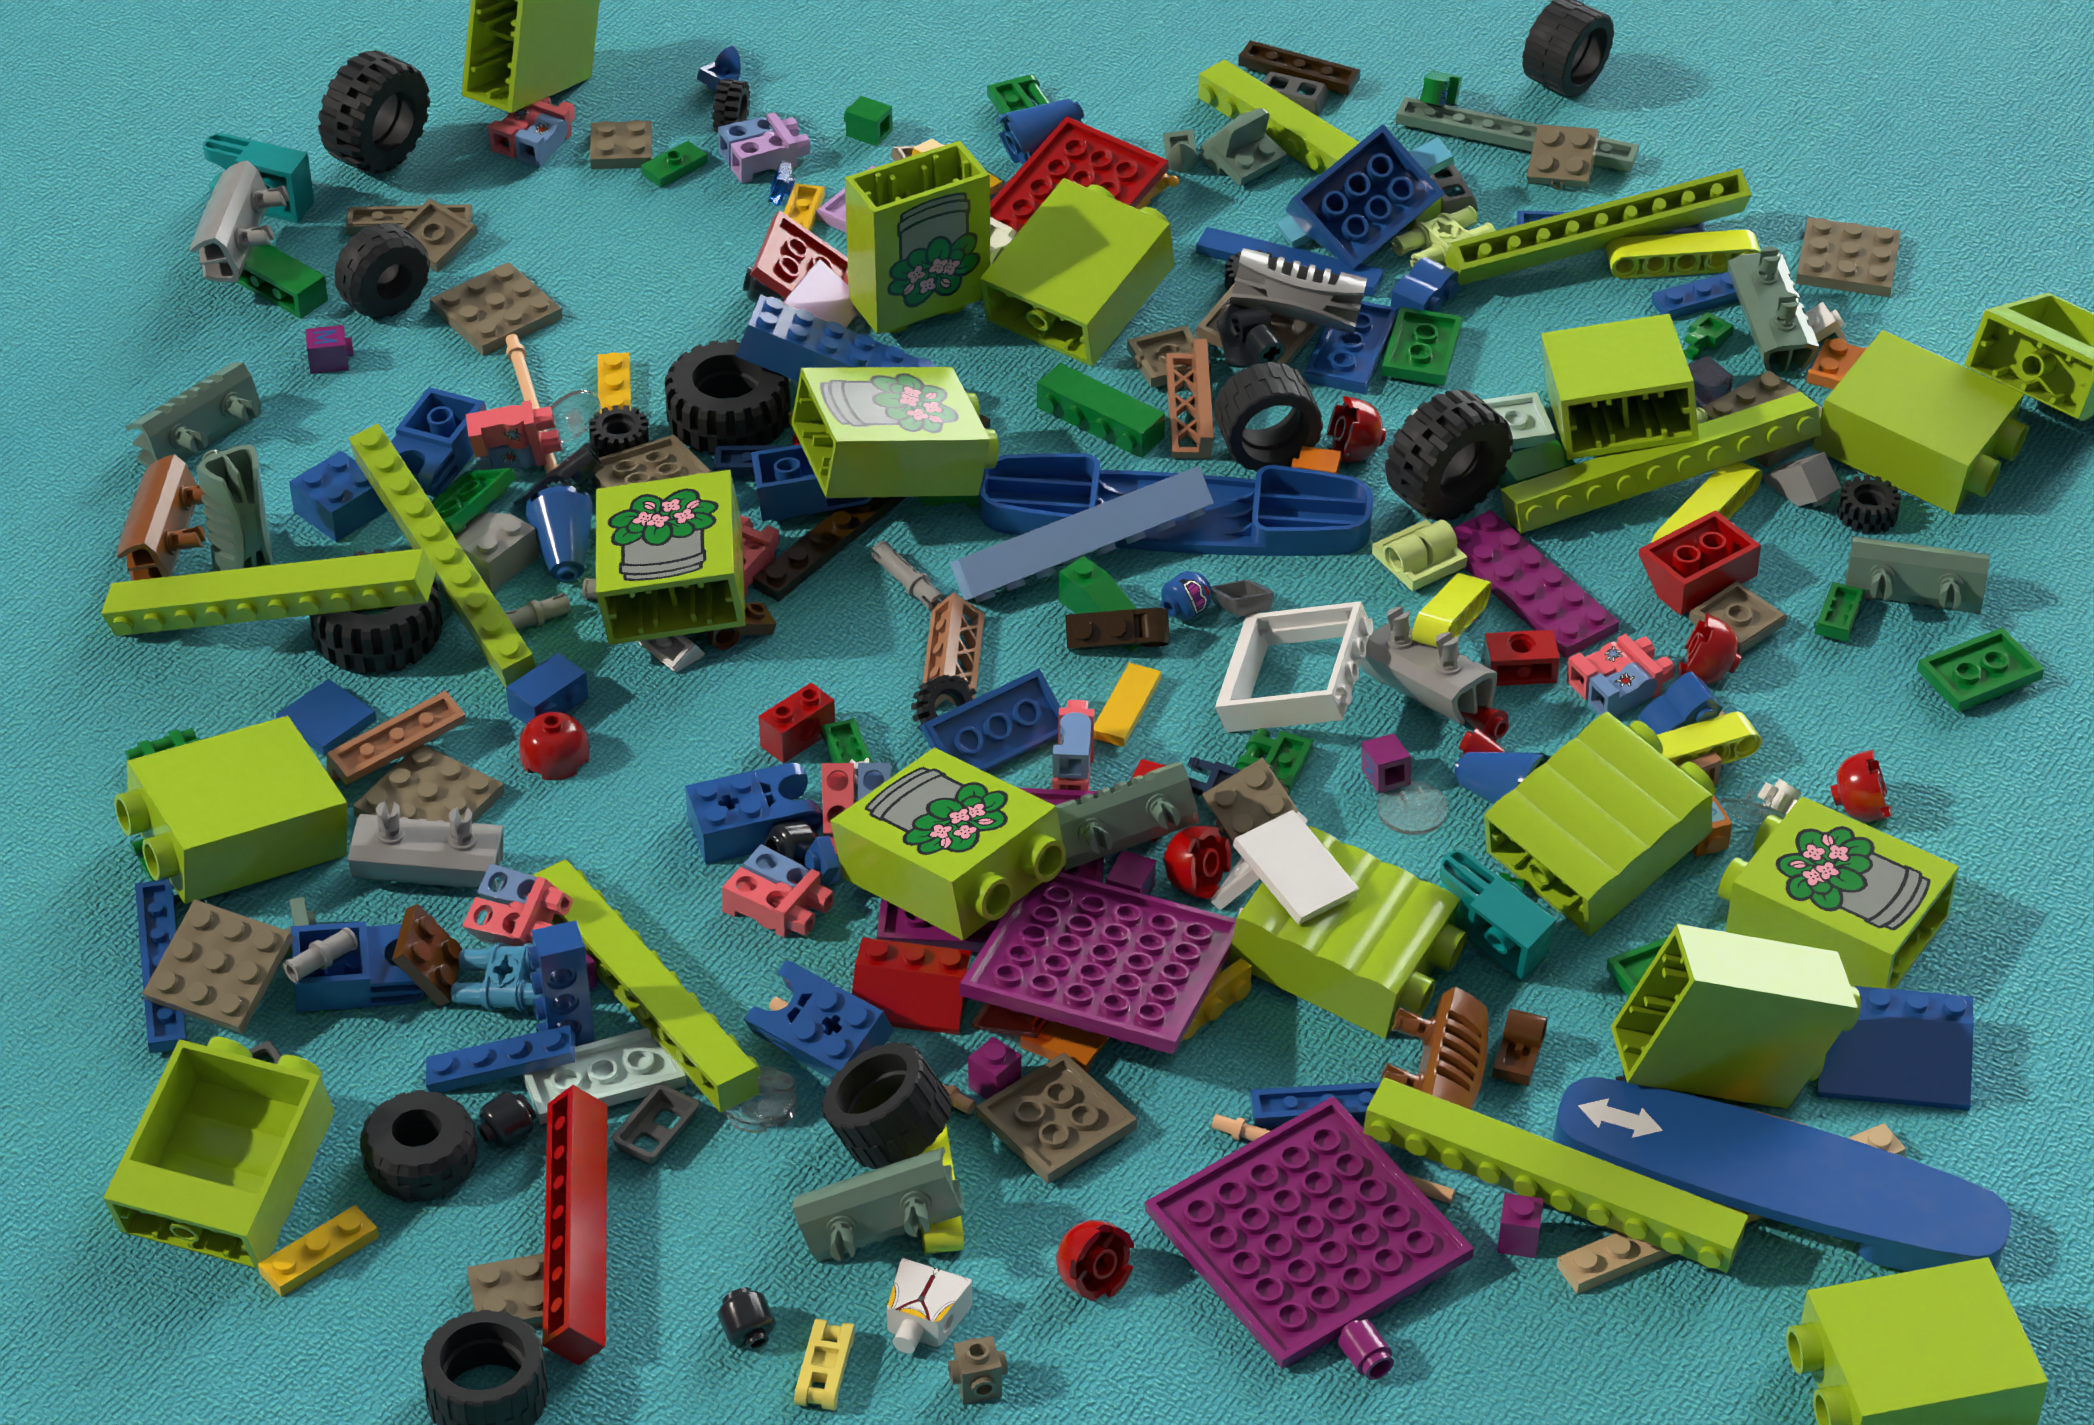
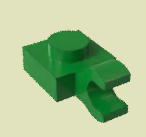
(1706, 331)

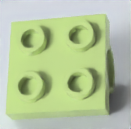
(1421, 553)

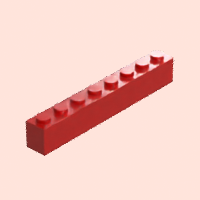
(575, 1226)

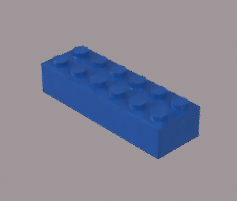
(796, 339)

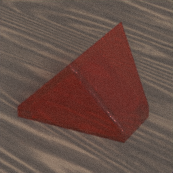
(1003, 1020)

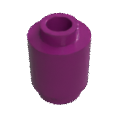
(1366, 1349)

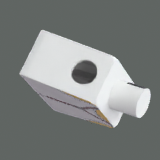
(926, 1305)

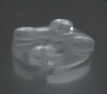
(777, 1108)

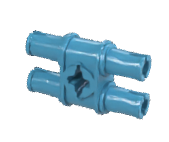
(505, 982)

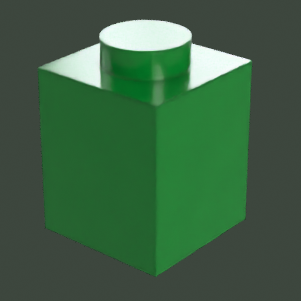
(868, 121)

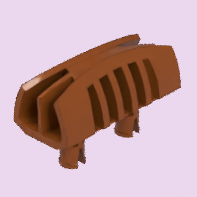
(160, 520)
(1453, 1048)

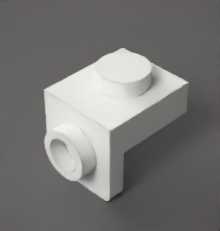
(1825, 322)

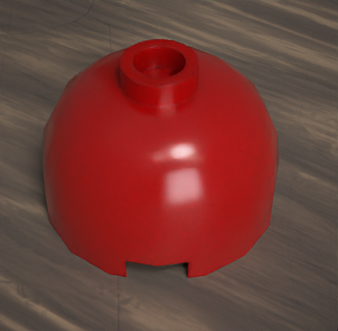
(1356, 430)
(1711, 651)
(554, 746)
(1861, 788)
(1197, 861)
(1094, 1259)

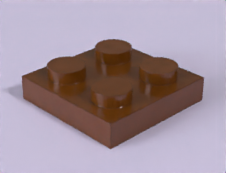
(427, 954)

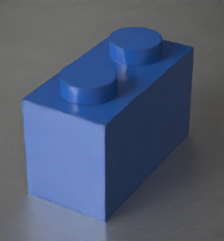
(549, 687)

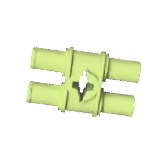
(1437, 235)

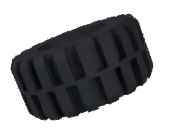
(374, 112)
(704, 419)
(1449, 455)
(381, 639)

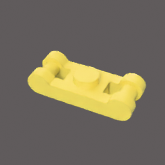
(824, 1363)

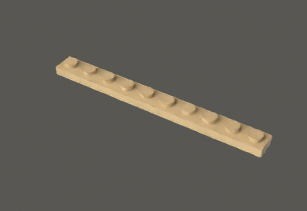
(1622, 1254)

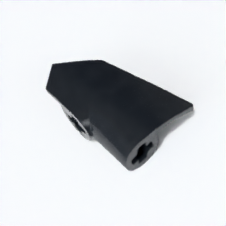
(1248, 336)
(579, 466)

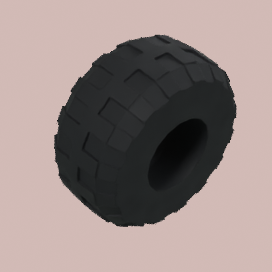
(382, 270)
(421, 1170)

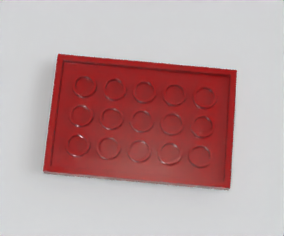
(1082, 157)

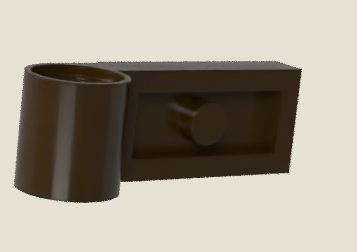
(1118, 628)

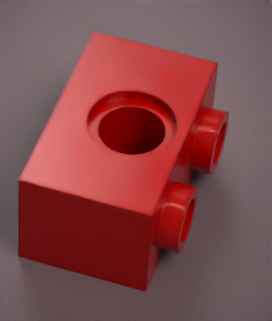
(1522, 657)
(795, 722)

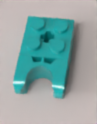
(276, 166)
(1497, 914)

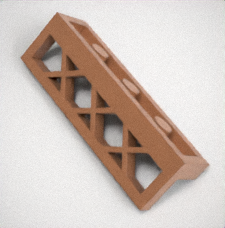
(1201, 399)
(946, 646)
(394, 738)

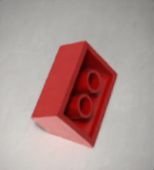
(1700, 561)
(913, 983)

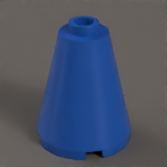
(1031, 126)
(562, 529)
(1496, 773)

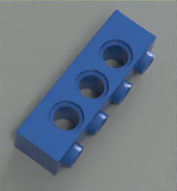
(561, 980)

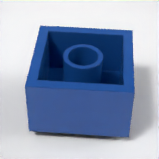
(335, 497)

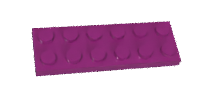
(1532, 584)

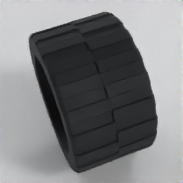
(1568, 47)
(1257, 390)
(886, 1105)
(477, 1341)

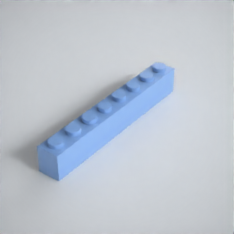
(1081, 533)

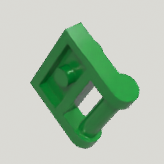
(1011, 95)

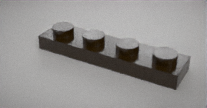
(1267, 59)

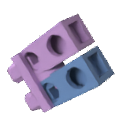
(761, 145)

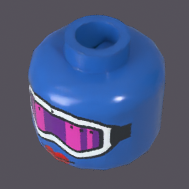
(1186, 595)

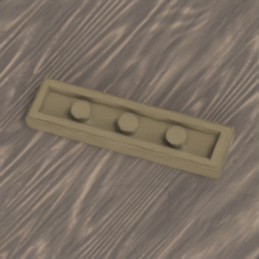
(363, 217)

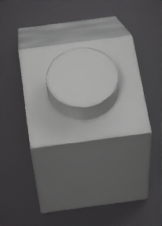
(1805, 480)

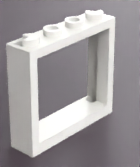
(1261, 630)

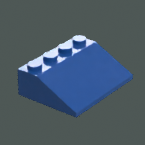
(1364, 198)
(1904, 1051)

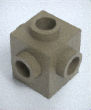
(977, 1369)

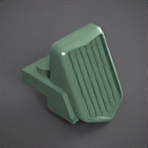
(1243, 148)

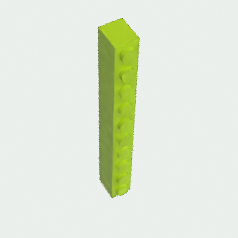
(1289, 124)
(1598, 225)
(1646, 469)
(454, 571)
(269, 592)
(656, 995)
(1556, 1173)

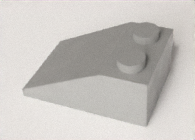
(498, 546)

